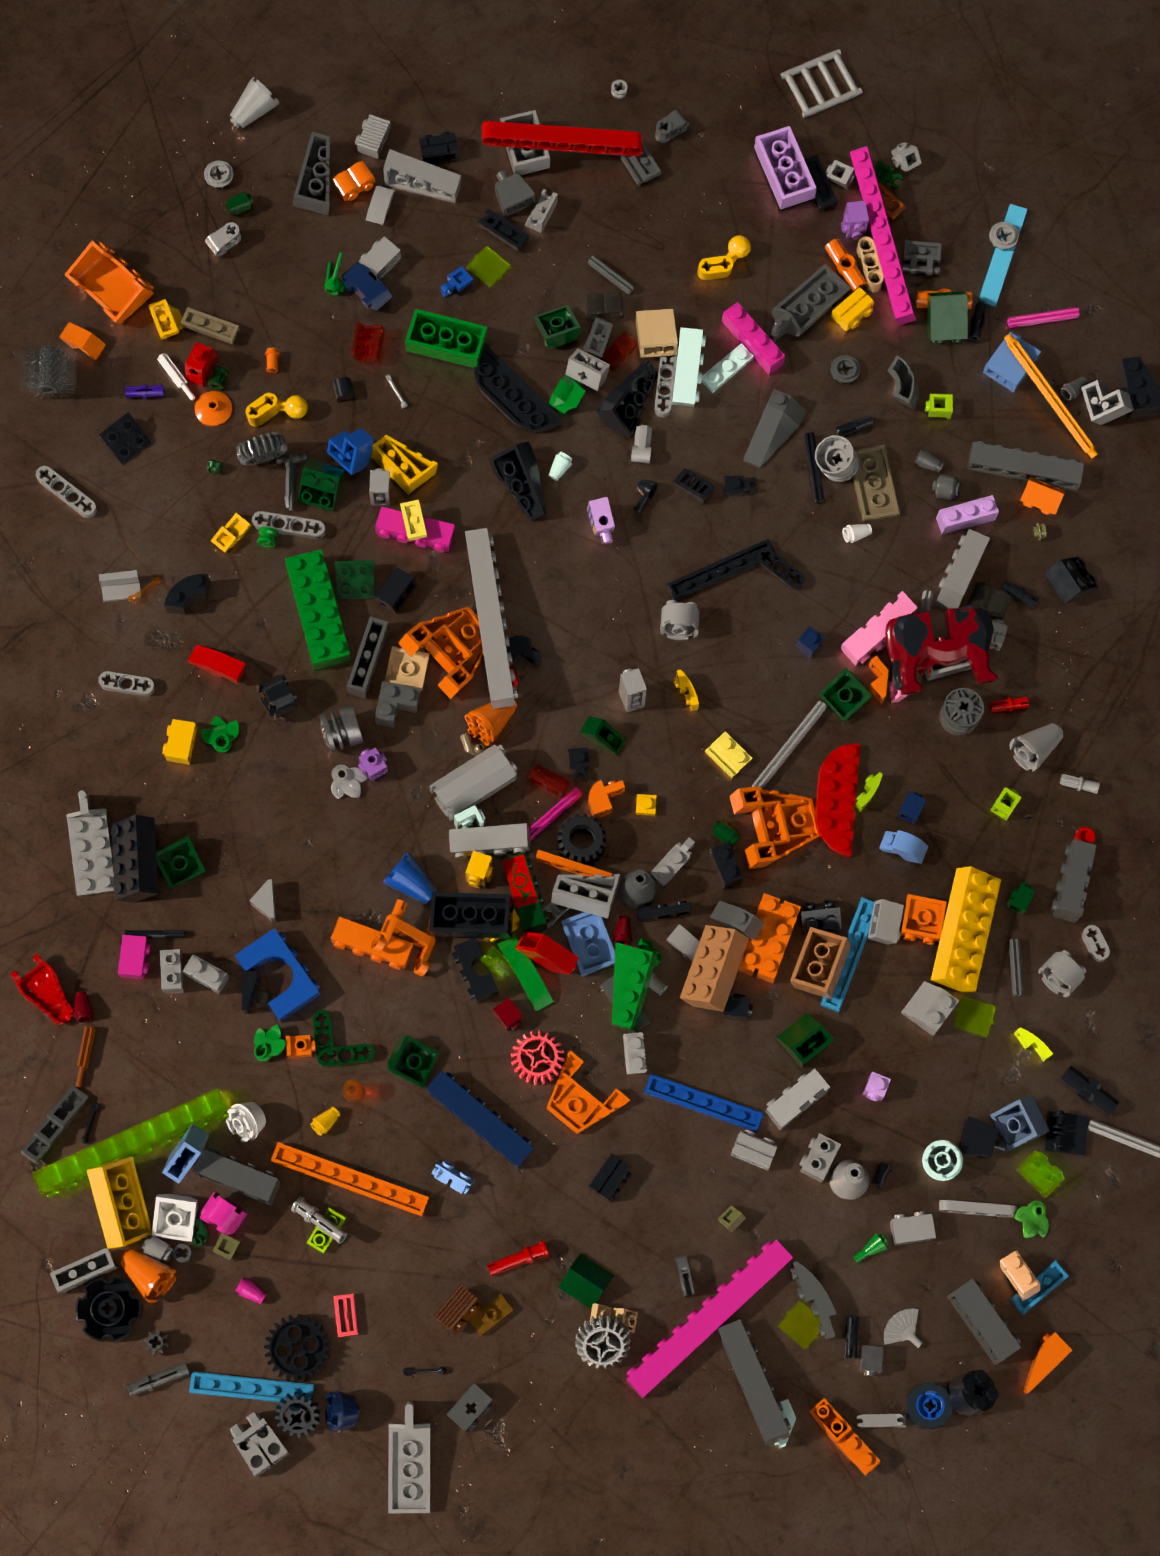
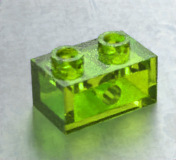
(1041, 1173)

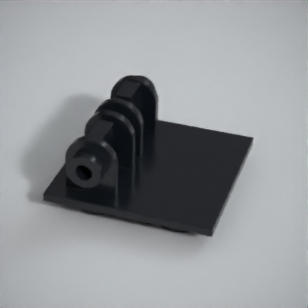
(125, 438)
(1066, 1133)

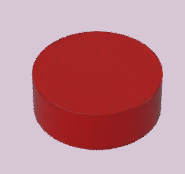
(1086, 835)

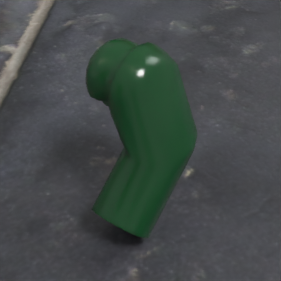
(201, 1233)

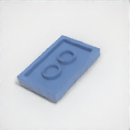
(589, 942)

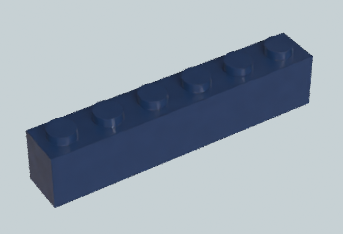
(480, 1119)

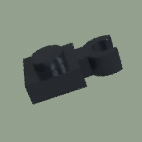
(736, 485)
(579, 760)

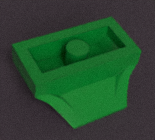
(566, 395)

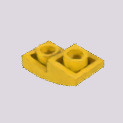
(685, 686)

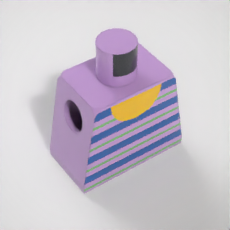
(599, 512)

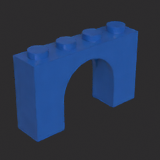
(271, 948)

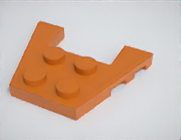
(577, 1106)

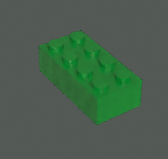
(446, 338)

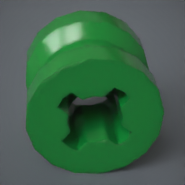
(267, 537)

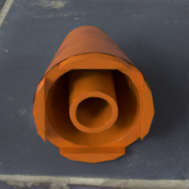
(148, 1274)

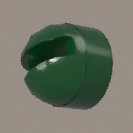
(214, 466)

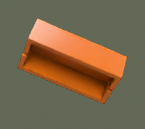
(770, 944)

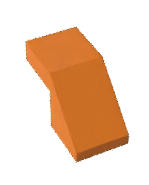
(82, 339)
(879, 686)

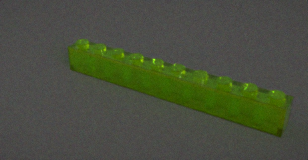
(131, 1142)

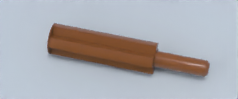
(85, 1053)

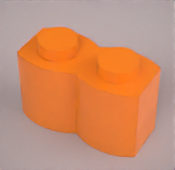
(353, 181)

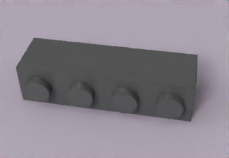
(367, 657)

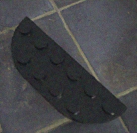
(513, 395)

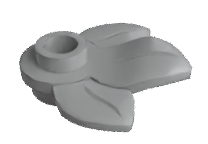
(349, 783)

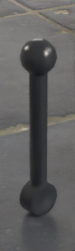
(95, 1107)
(407, 1371)

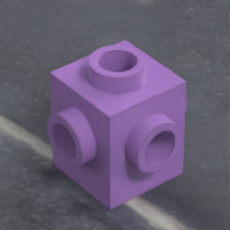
(372, 763)

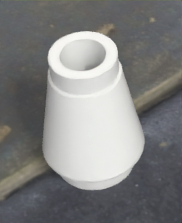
(855, 532)

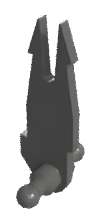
(290, 463)

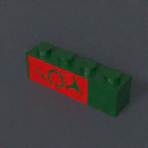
(524, 893)

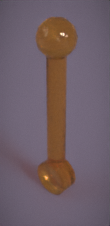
(156, 580)

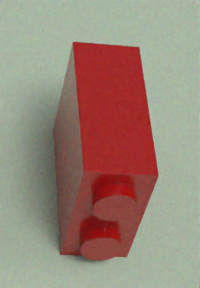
(547, 953)

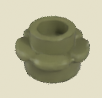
(1039, 531)

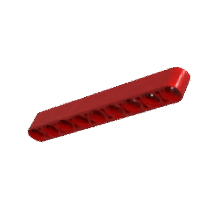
(562, 138)

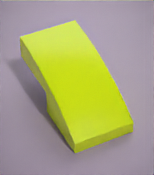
(1028, 1039)

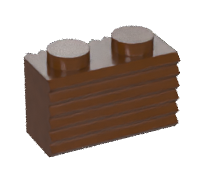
(458, 1310)

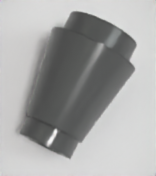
(1072, 389)
(928, 461)

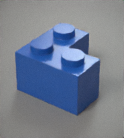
(351, 450)

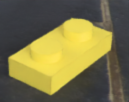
(413, 520)

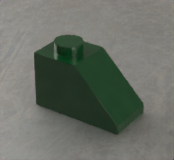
(602, 735)

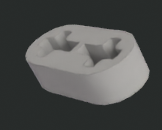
(1099, 941)

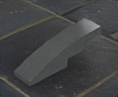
(54, 1125)

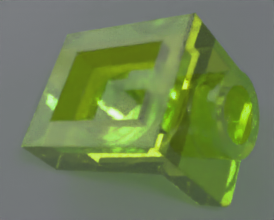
(494, 962)

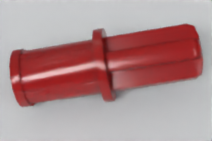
(1009, 704)

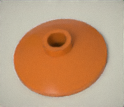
(213, 416)

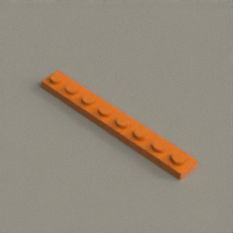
(349, 1179)

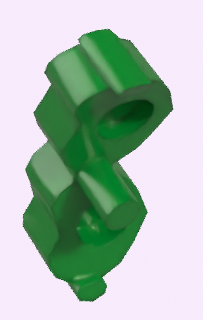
(647, 945)

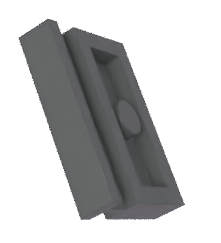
(641, 167)

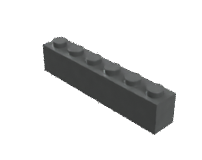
(1021, 465)
(754, 1383)

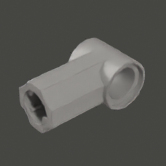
(641, 449)

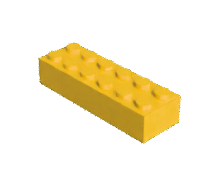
(966, 929)

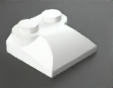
(174, 1217)

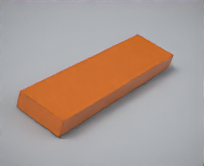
(568, 865)

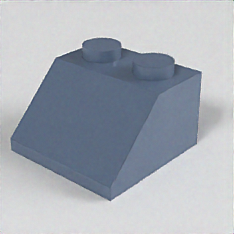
(1019, 1122)

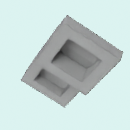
(379, 205)
(684, 942)

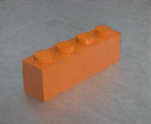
(359, 939)

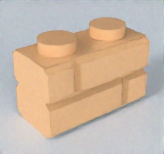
(1020, 1275)

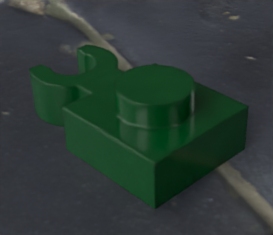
(885, 175)

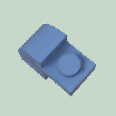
(904, 844)

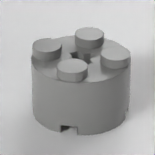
(680, 620)
(1062, 973)

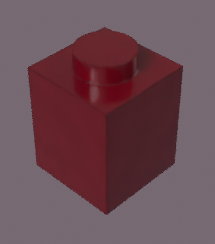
(508, 1014)

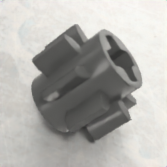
(153, 1338)

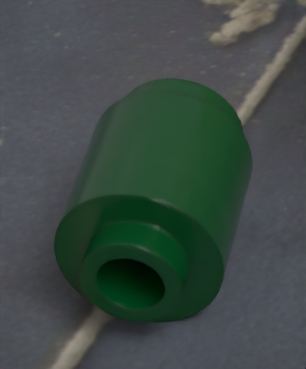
(239, 203)
(725, 832)

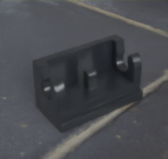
(396, 590)

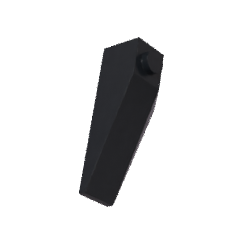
(625, 403)
(520, 473)

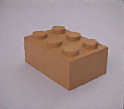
(820, 963)

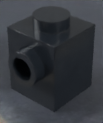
(738, 1008)

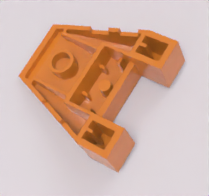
(453, 643)
(780, 822)

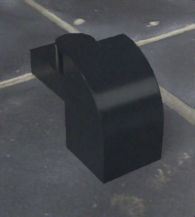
(520, 648)

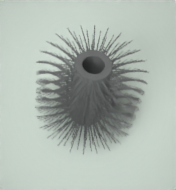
(48, 363)

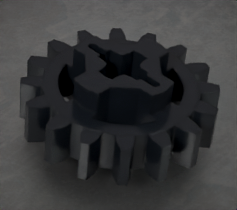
(292, 1407)

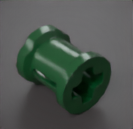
(218, 378)

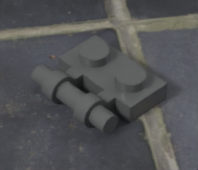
(921, 252)

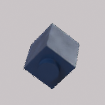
(810, 642)
(911, 807)

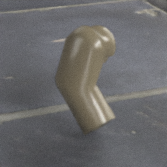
(470, 747)

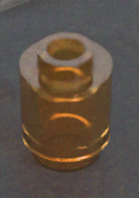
(357, 1095)

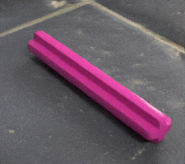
(1043, 317)
(554, 813)

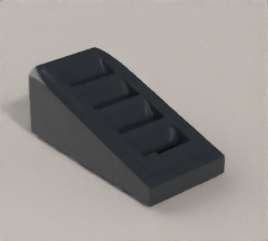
(709, 488)
(249, 987)

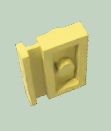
(728, 754)

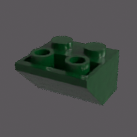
(320, 484)
(805, 1039)

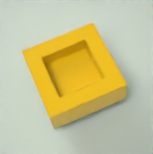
(646, 805)

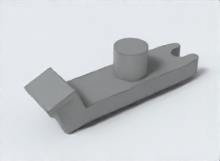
(882, 1420)

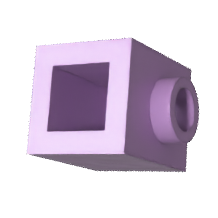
(876, 1087)

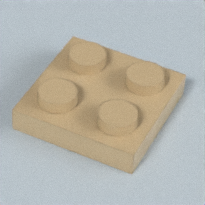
(405, 669)

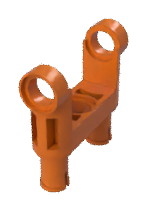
(396, 925)

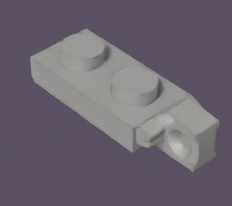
(672, 862)

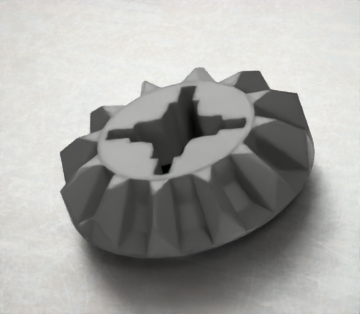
(849, 363)

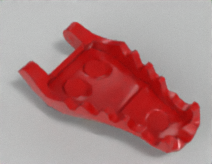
(44, 991)

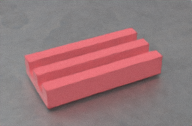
(354, 1316)

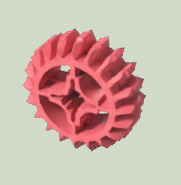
(545, 1060)

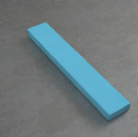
(1001, 260)

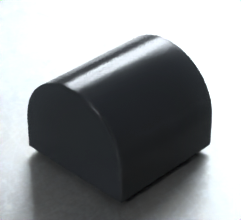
(343, 389)

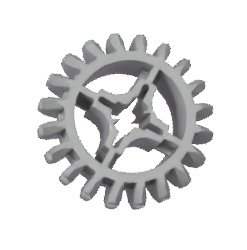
(611, 1349)

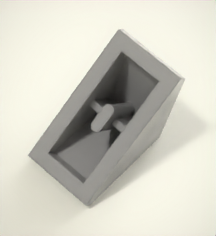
(265, 901)

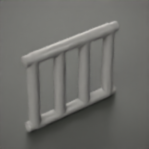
(820, 62)

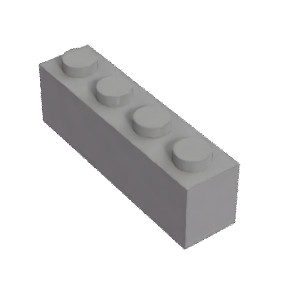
(489, 840)

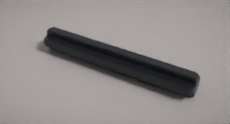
(814, 469)

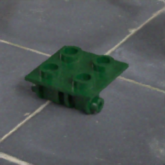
(354, 579)

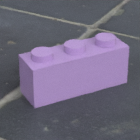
(967, 515)

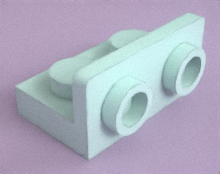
(467, 817)

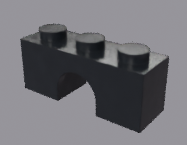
(467, 955)

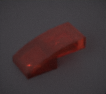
(619, 351)

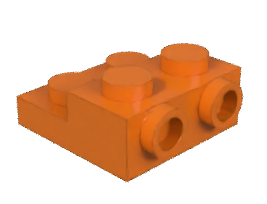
(923, 919)

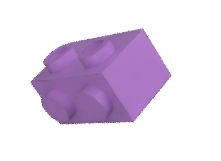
(855, 220)

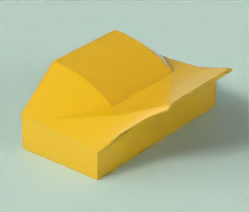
(166, 318)

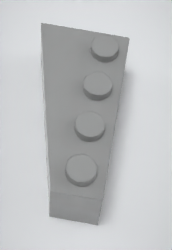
(420, 177)

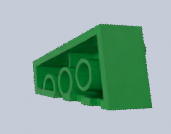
(631, 981)

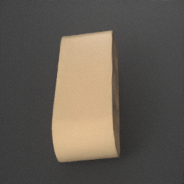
(870, 256)

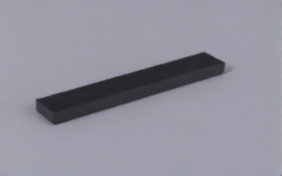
(717, 571)

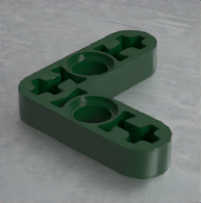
(329, 1048)

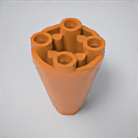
(488, 722)

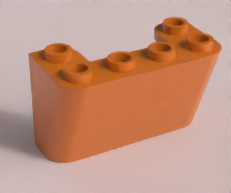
(110, 281)

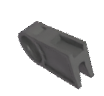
(684, 1275)

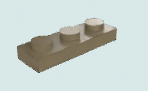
(210, 325)

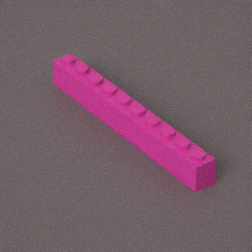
(883, 236)
(709, 1318)

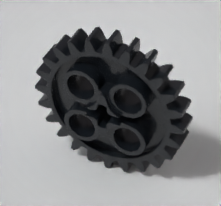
(280, 1338)

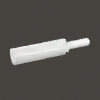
(175, 374)

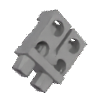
(258, 1437)

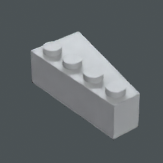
(961, 570)

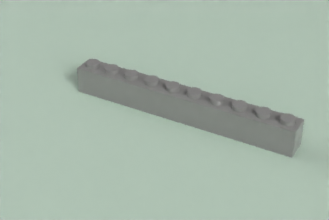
(489, 618)

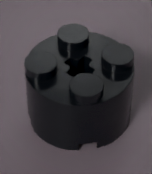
(277, 696)
(972, 1393)

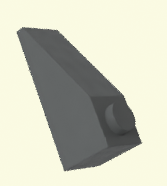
(738, 919)

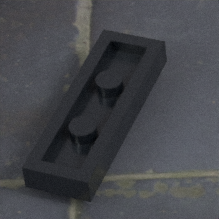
(824, 194)

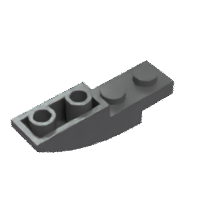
(812, 1290)

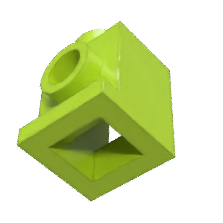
(943, 401)
(1002, 810)

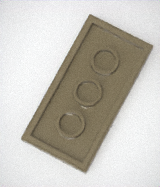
(875, 485)

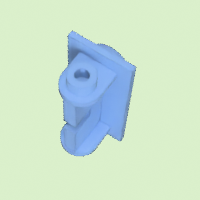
(447, 1171)

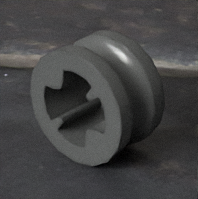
(183, 1247)

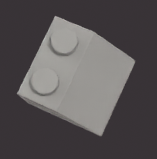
(930, 1007)

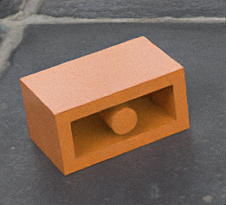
(1042, 496)

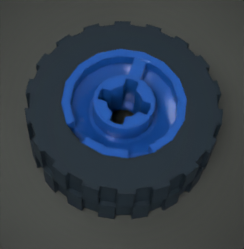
(919, 1412)

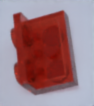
(367, 343)

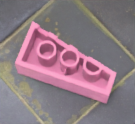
(872, 638)

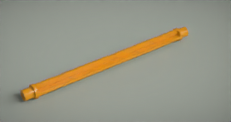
(1051, 396)

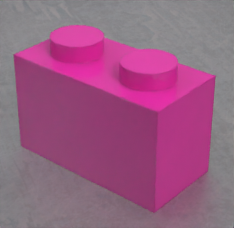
(133, 957)

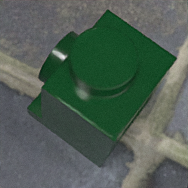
(1021, 898)

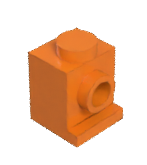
(294, 1052)

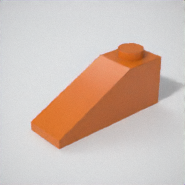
(1047, 1357)

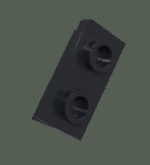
(821, 916)

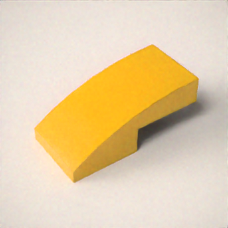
(231, 533)

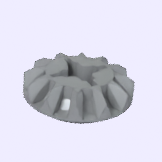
(211, 172)
(1008, 230)

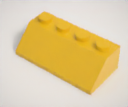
(119, 1202)

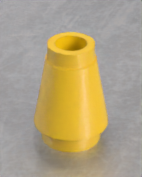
(324, 1121)

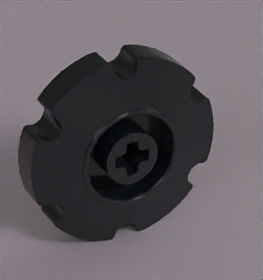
(98, 1296)

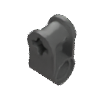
(671, 126)

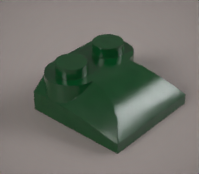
(558, 326)
(846, 694)
(179, 862)
(412, 1061)

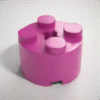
(223, 1213)

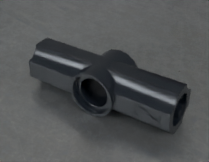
(1089, 1090)

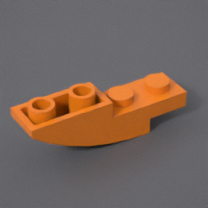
(844, 1437)

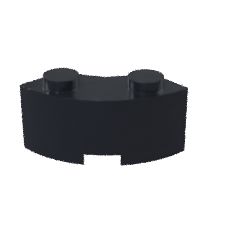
(186, 593)

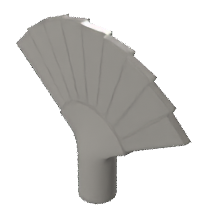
(902, 1328)

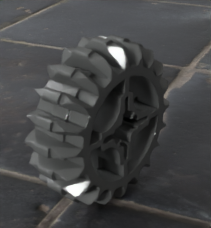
(261, 448)

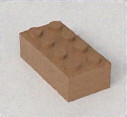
(714, 968)

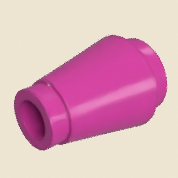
(250, 1290)

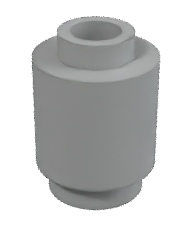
(157, 1249)

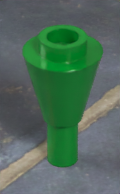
(874, 1246)

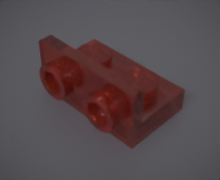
(548, 781)

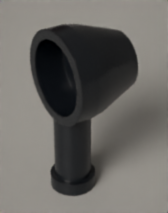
(647, 489)

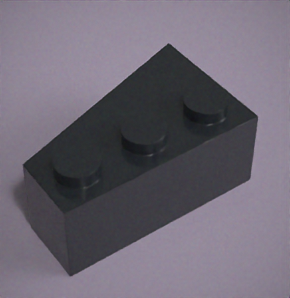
(1141, 387)

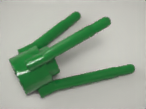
(333, 285)

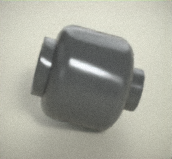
(947, 487)

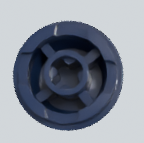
(341, 1411)

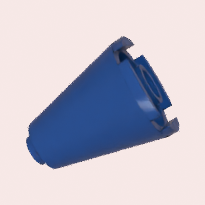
(411, 880)

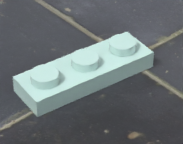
(727, 368)

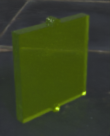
(488, 266)
(974, 1016)
(800, 1325)

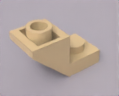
(626, 1316)

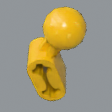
(738, 248)
(269, 406)

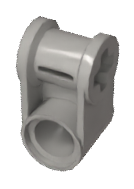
(223, 240)

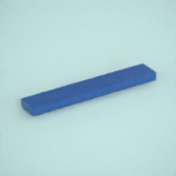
(703, 1103)

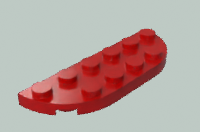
(838, 798)

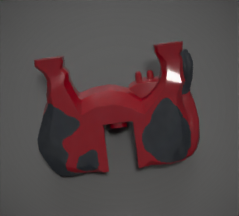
(914, 649)

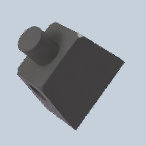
(513, 193)

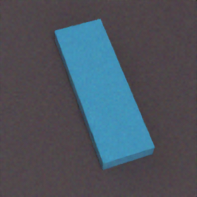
(1048, 1280)

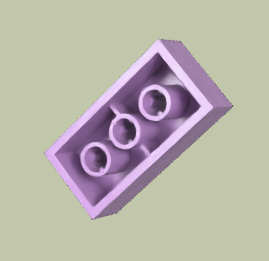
(785, 167)

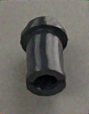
(881, 1174)

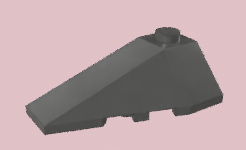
(777, 423)

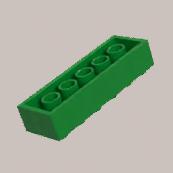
(317, 610)

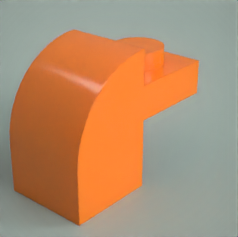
(599, 797)

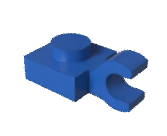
(457, 280)

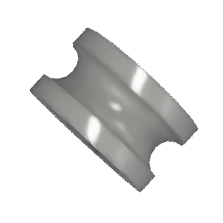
(616, 84)

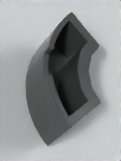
(905, 382)

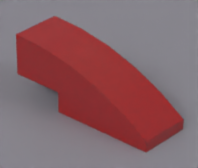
(217, 663)

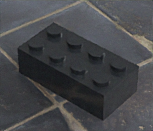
(134, 858)
(471, 915)

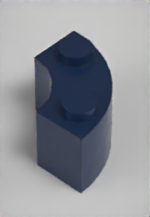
(372, 292)

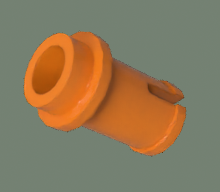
(272, 360)

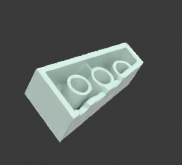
(687, 367)

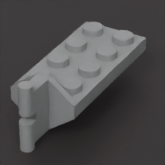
(90, 848)
(409, 1465)

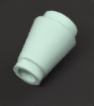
(560, 465)

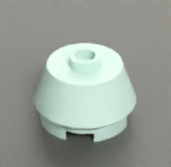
(942, 1160)

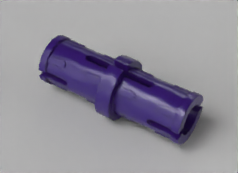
(144, 391)

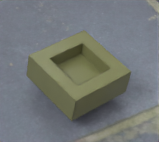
(731, 1218)
(226, 1246)

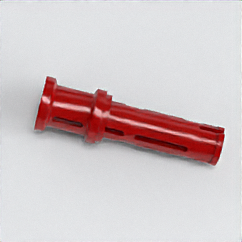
(528, 1255)

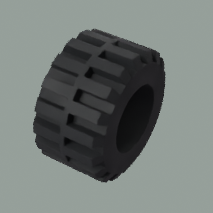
(588, 825)

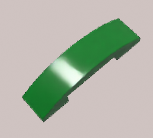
(526, 974)

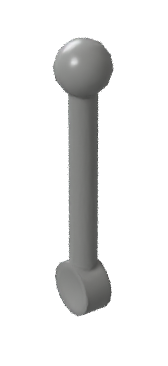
(404, 404)

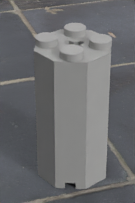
(474, 781)

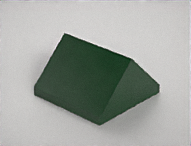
(585, 1281)

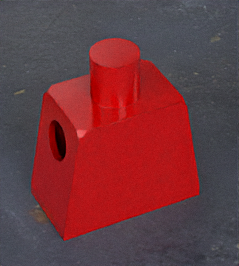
(202, 361)

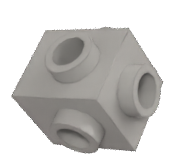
(906, 156)

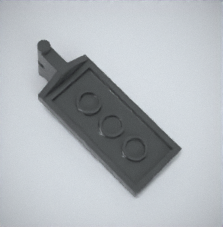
(808, 303)

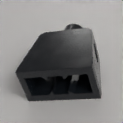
(980, 1140)

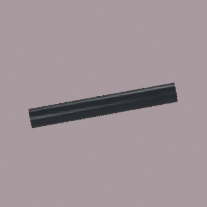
(157, 933)

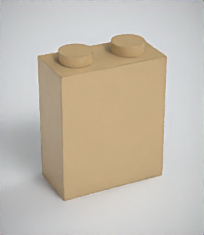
(656, 333)

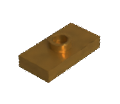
(491, 1314)

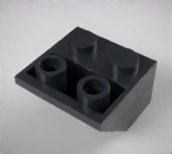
(1071, 579)

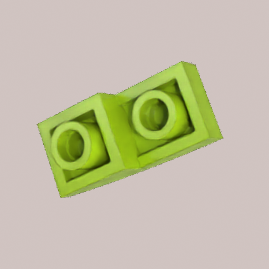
(871, 787)
(320, 1239)

